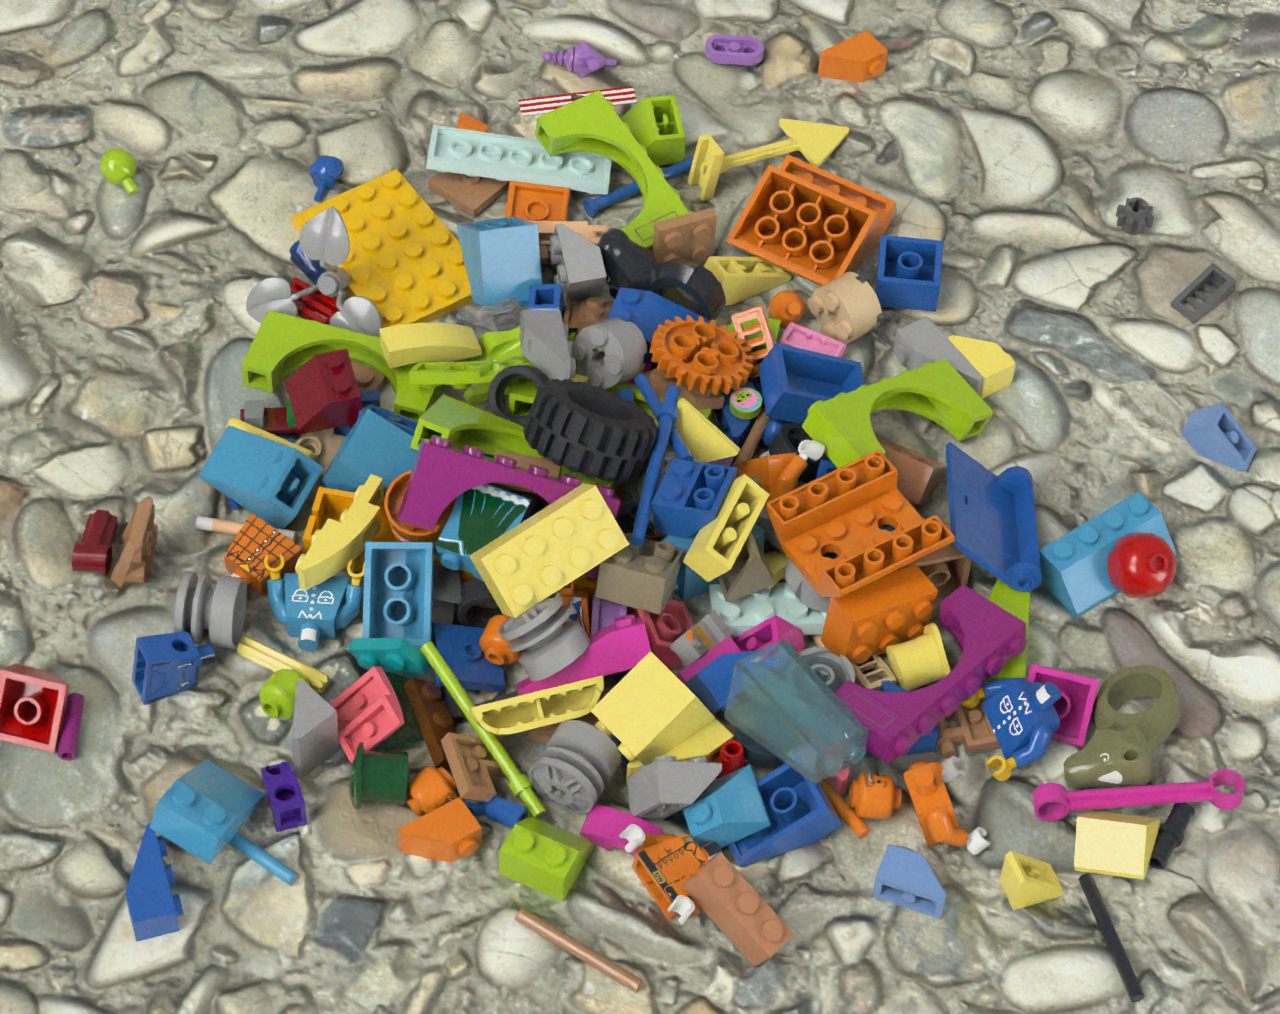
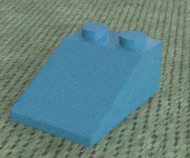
(205, 809)

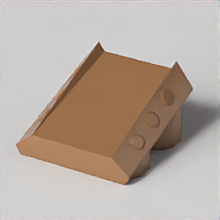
(138, 546)

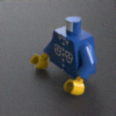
(1020, 719)

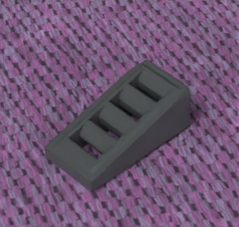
(1214, 275)

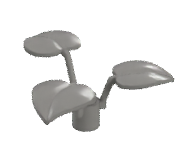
(324, 240)

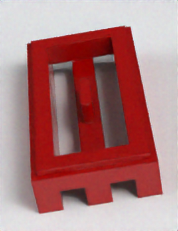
(313, 302)

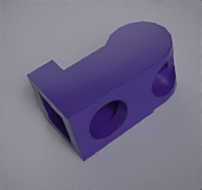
(284, 796)

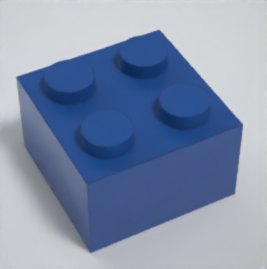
(908, 273)

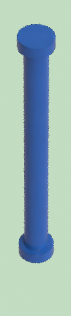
(592, 206)

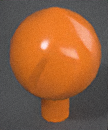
(787, 307)

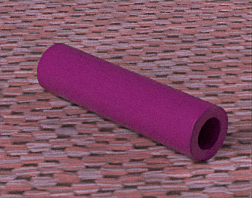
(71, 726)

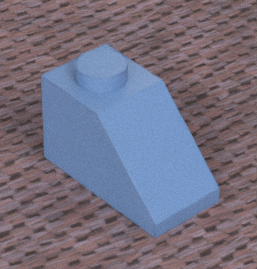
(1219, 437)
(909, 882)

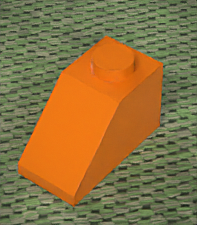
(854, 59)
(442, 833)

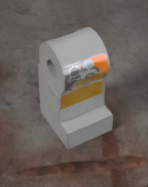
(700, 638)

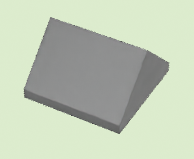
(313, 730)

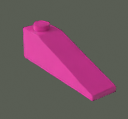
(610, 651)

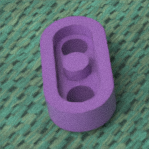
(734, 50)

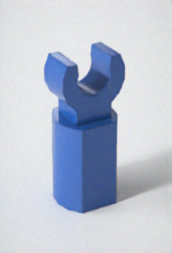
(499, 811)

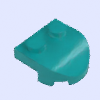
(392, 654)

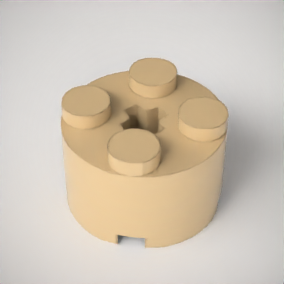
(845, 308)

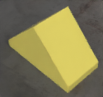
(1028, 880)

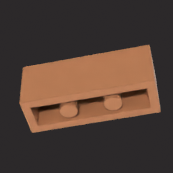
(737, 909)

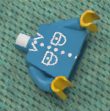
(315, 611)

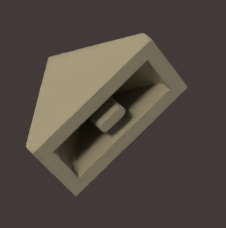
(748, 573)

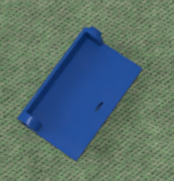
(994, 519)

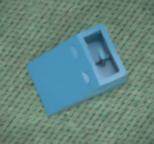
(261, 475)

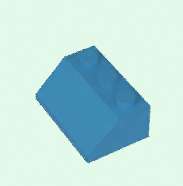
(398, 591)

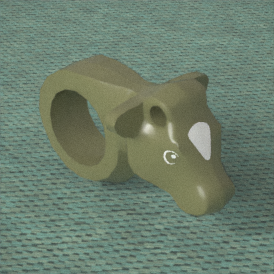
(1125, 742)

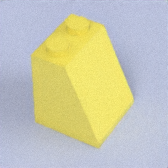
(650, 711)

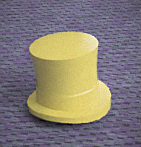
(919, 660)

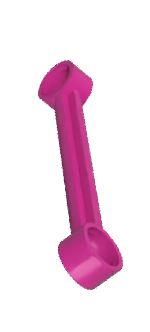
(1065, 801)

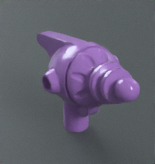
(580, 60)

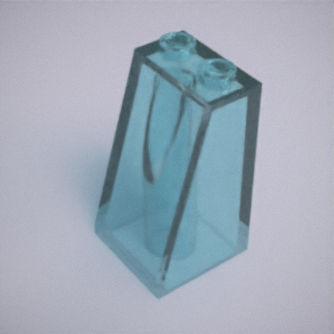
(794, 713)

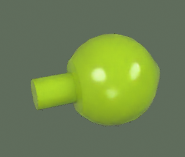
(119, 169)

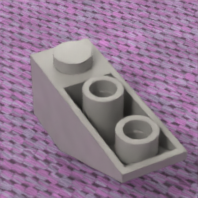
(546, 343)

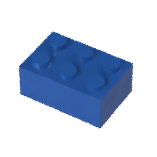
(799, 377)

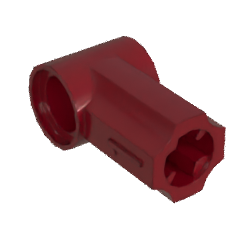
(94, 551)

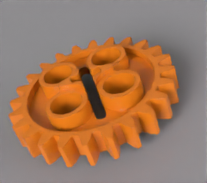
(701, 355)

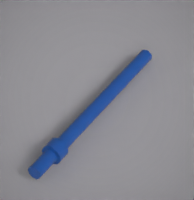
(666, 417)

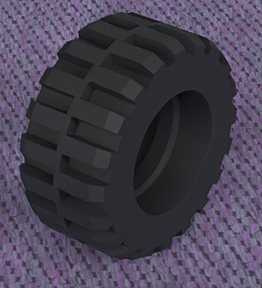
(590, 430)

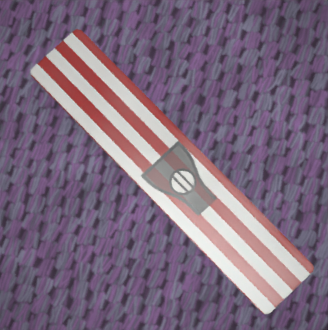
(545, 104)

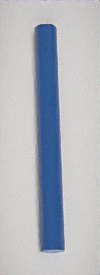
(654, 402)

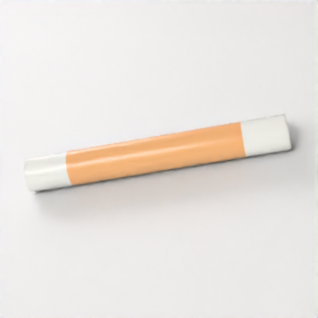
(231, 527)

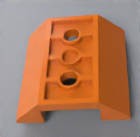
(844, 517)

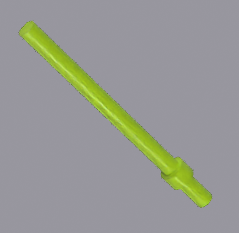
(519, 782)

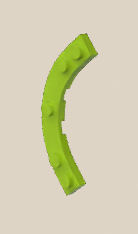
(464, 374)

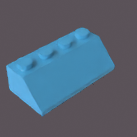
(1077, 562)

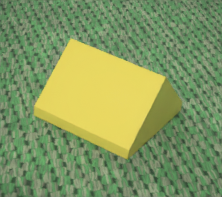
(1114, 843)

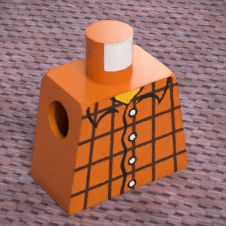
(251, 546)

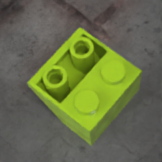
(659, 128)

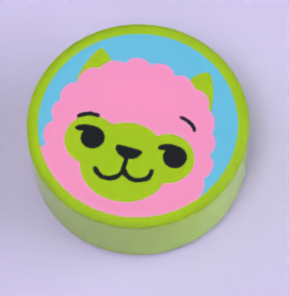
(745, 403)

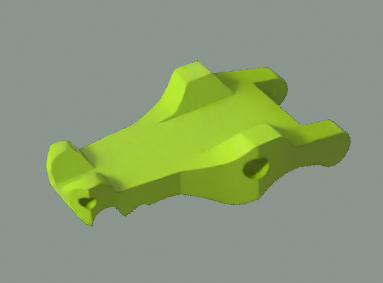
(495, 347)

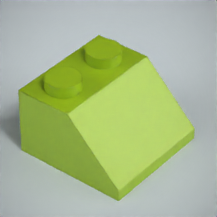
(543, 857)

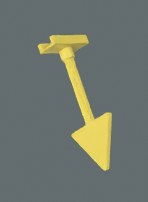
(812, 139)
(699, 434)

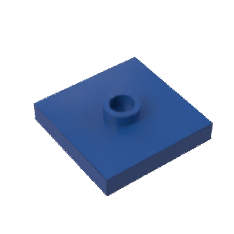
(465, 658)

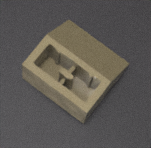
(640, 575)

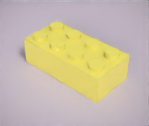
(549, 550)

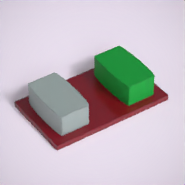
(269, 419)

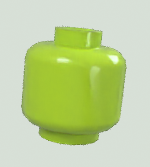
(278, 693)

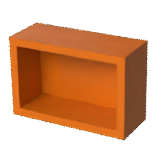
(879, 615)

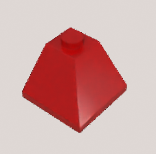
(31, 707)

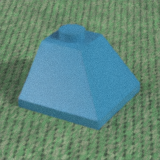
(728, 809)

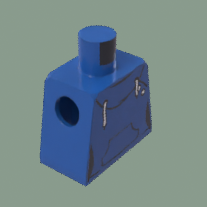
(168, 664)

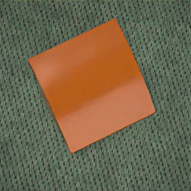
(811, 221)

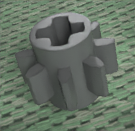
(1134, 216)

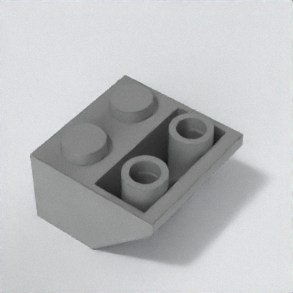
(577, 264)
(669, 785)

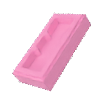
(807, 339)

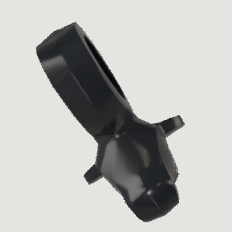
(636, 268)

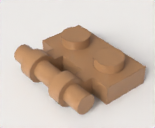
(972, 730)

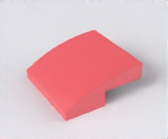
(367, 712)

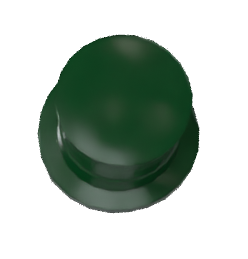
(378, 777)

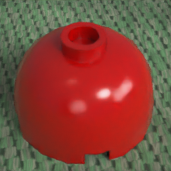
(1142, 565)

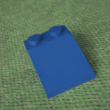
(647, 312)
(797, 814)

